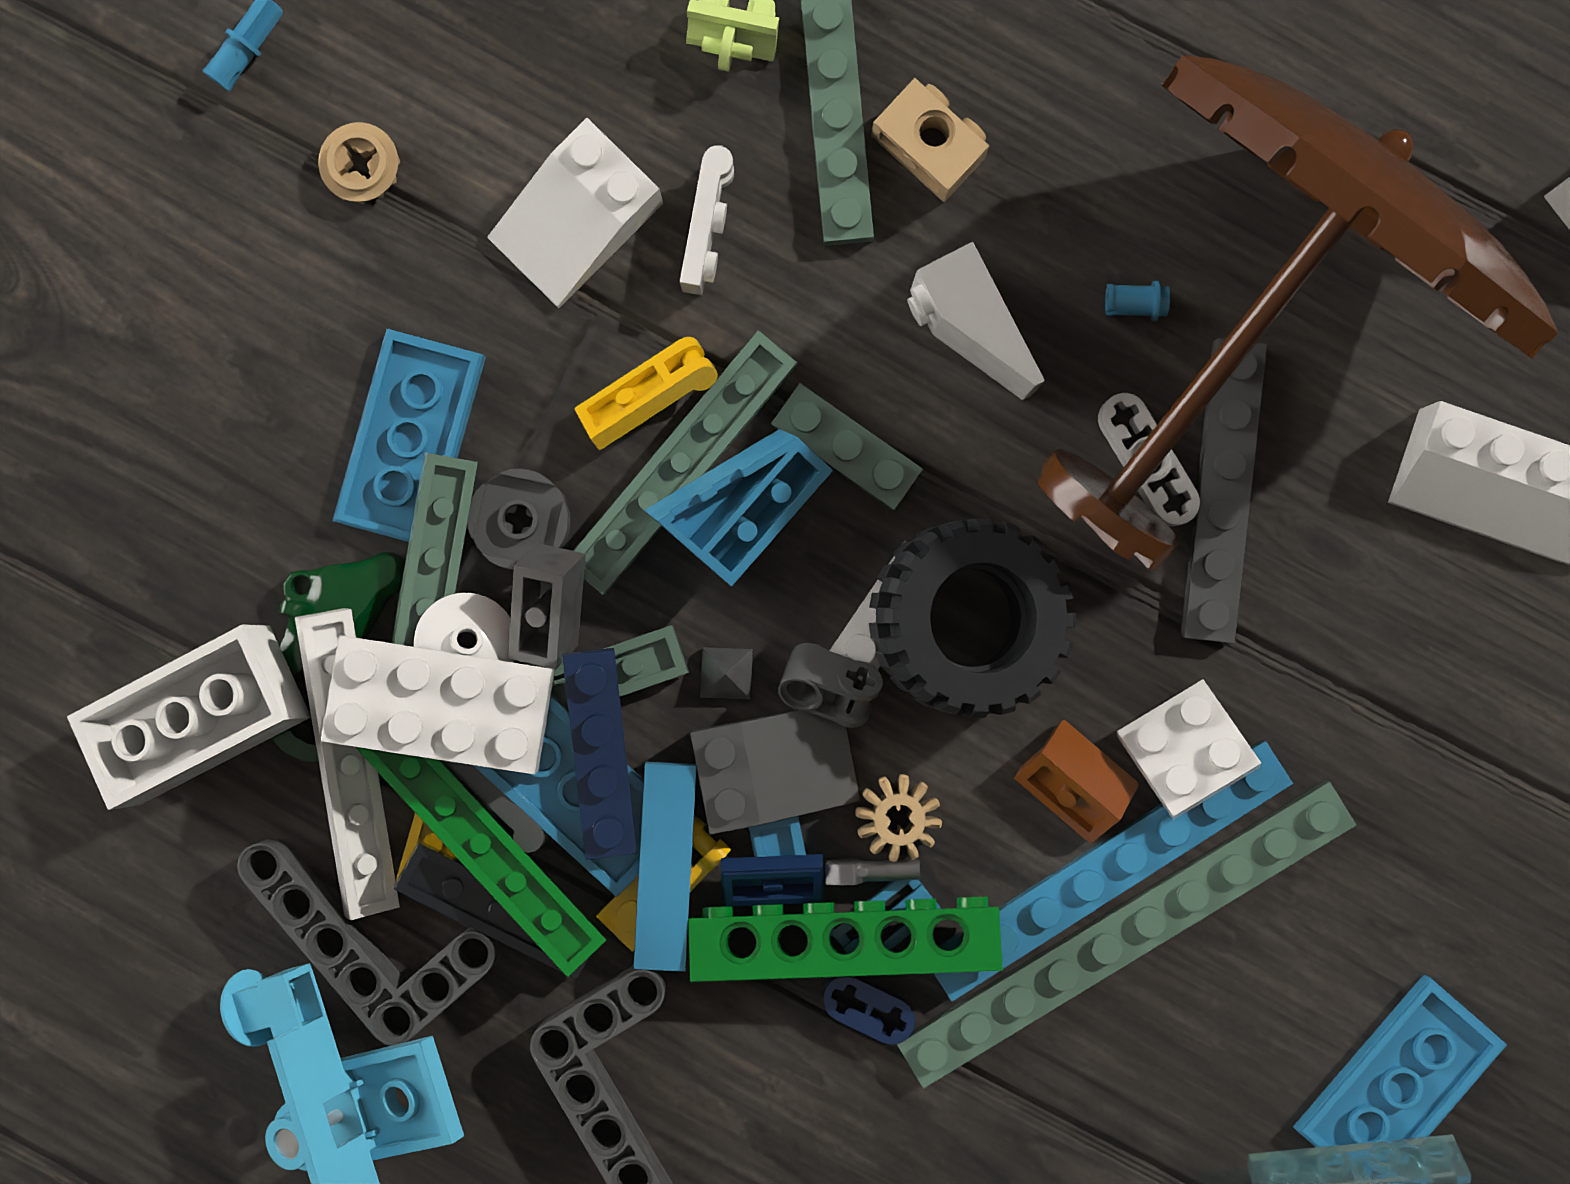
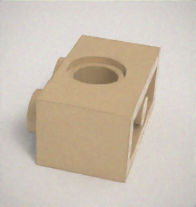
(938, 167)

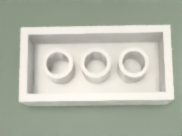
(437, 705)
(188, 716)

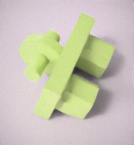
(732, 30)

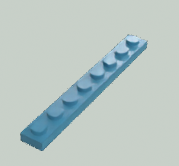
(1115, 867)

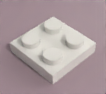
(1188, 749)

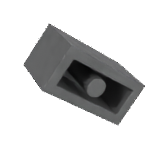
(546, 605)

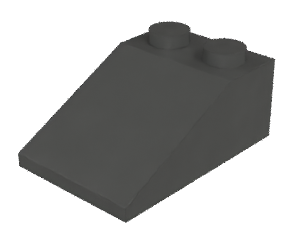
(772, 769)

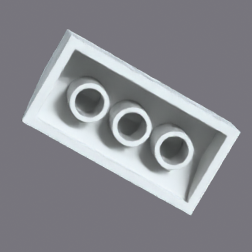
(1488, 479)

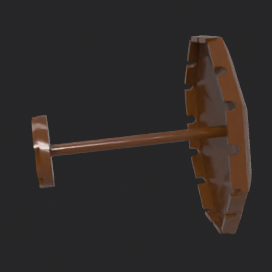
(1366, 189)

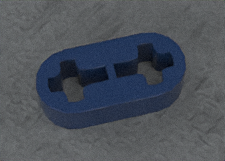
(863, 1019)

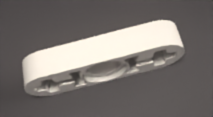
(1120, 433)

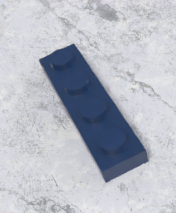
(599, 753)

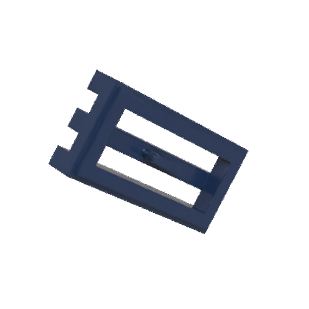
(772, 880)

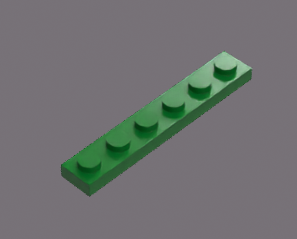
(490, 856)

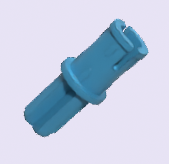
(243, 43)

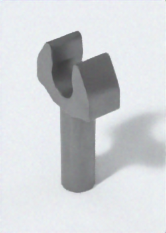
(859, 871)

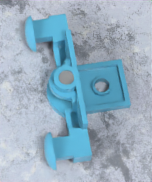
(335, 1107)

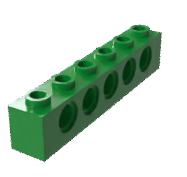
(715, 959)

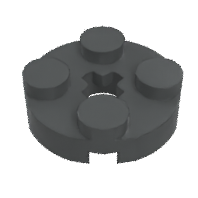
(503, 496)

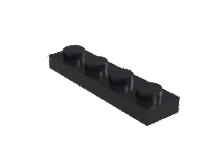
(451, 889)

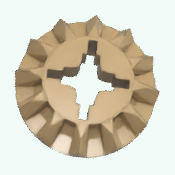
(336, 161)

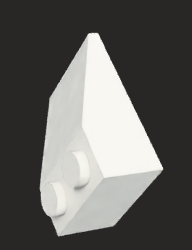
(575, 213)
(971, 318)

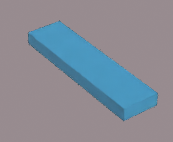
(665, 866)

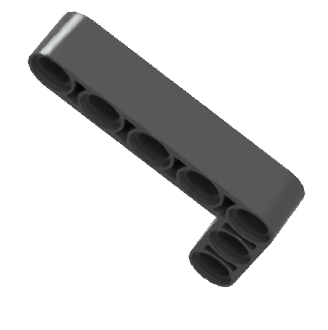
(358, 948)
(581, 1059)

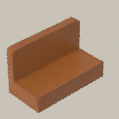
(1078, 782)

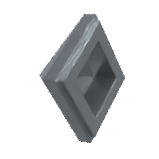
(726, 673)

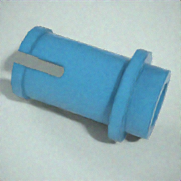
(1137, 300)

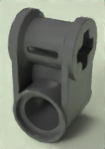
(825, 683)

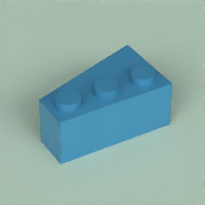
(742, 503)

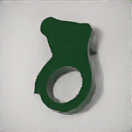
(356, 586)

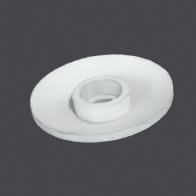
(465, 613)

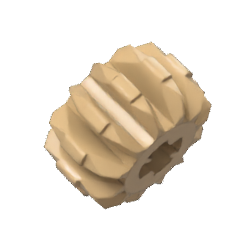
(915, 813)

